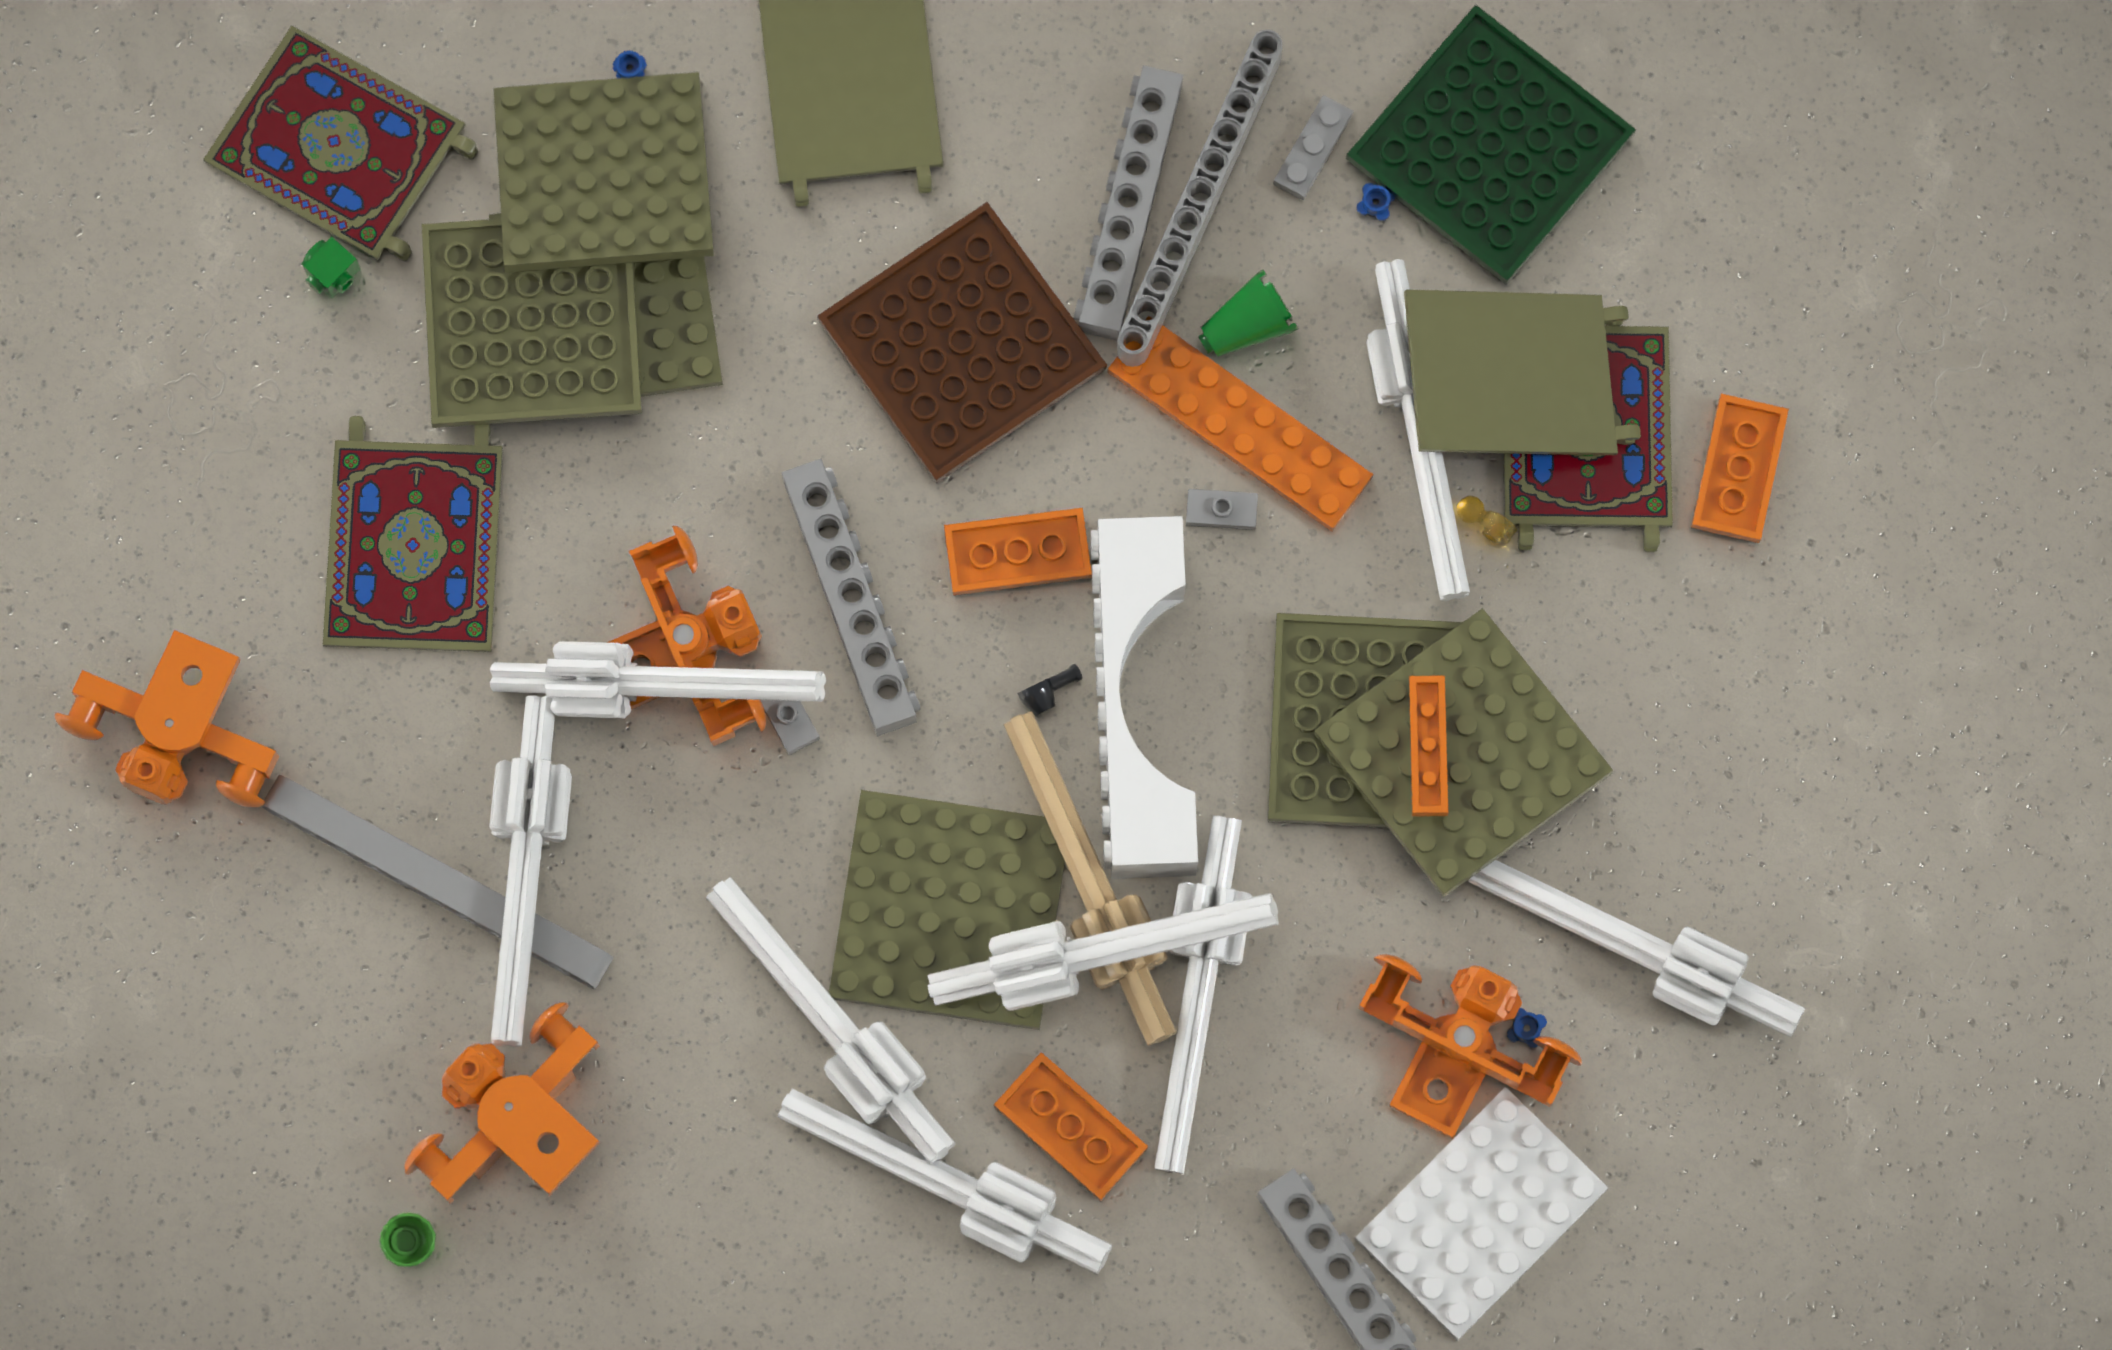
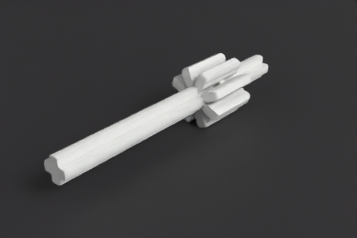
(1393, 384)
(602, 681)
(530, 809)
(1043, 962)
(1694, 972)
(1198, 990)
(869, 1063)
(1001, 1207)

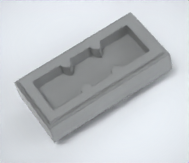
(1221, 509)
(791, 724)

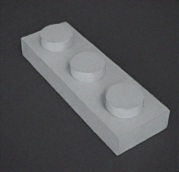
(1313, 147)

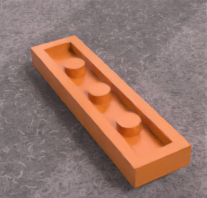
(1428, 745)

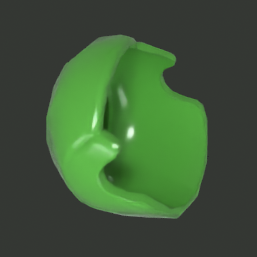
(407, 1239)

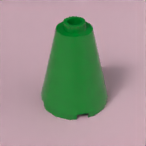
(1247, 318)

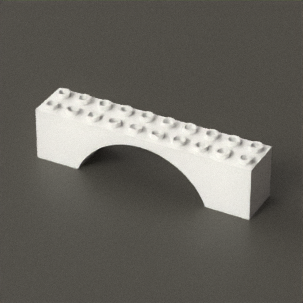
(1146, 813)

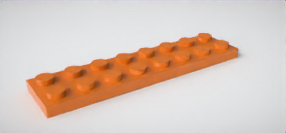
(1245, 427)

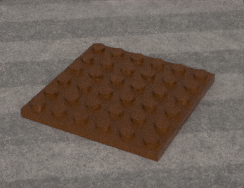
(961, 342)

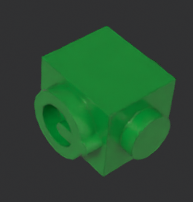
(329, 267)

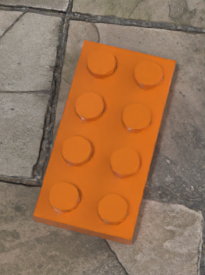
(1740, 468)
(1017, 551)
(1070, 1126)

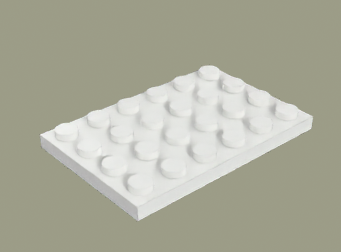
(1481, 1213)

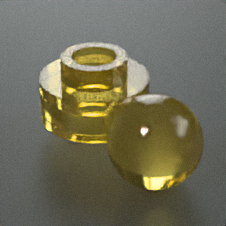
(1495, 526)

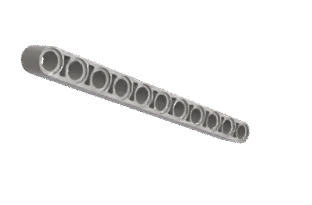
(1195, 211)
(429, 877)

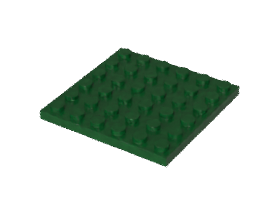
(1490, 144)

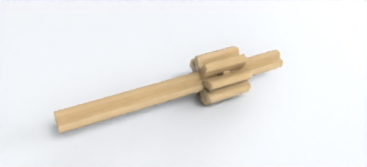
(1102, 907)

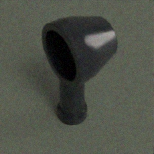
(1041, 695)

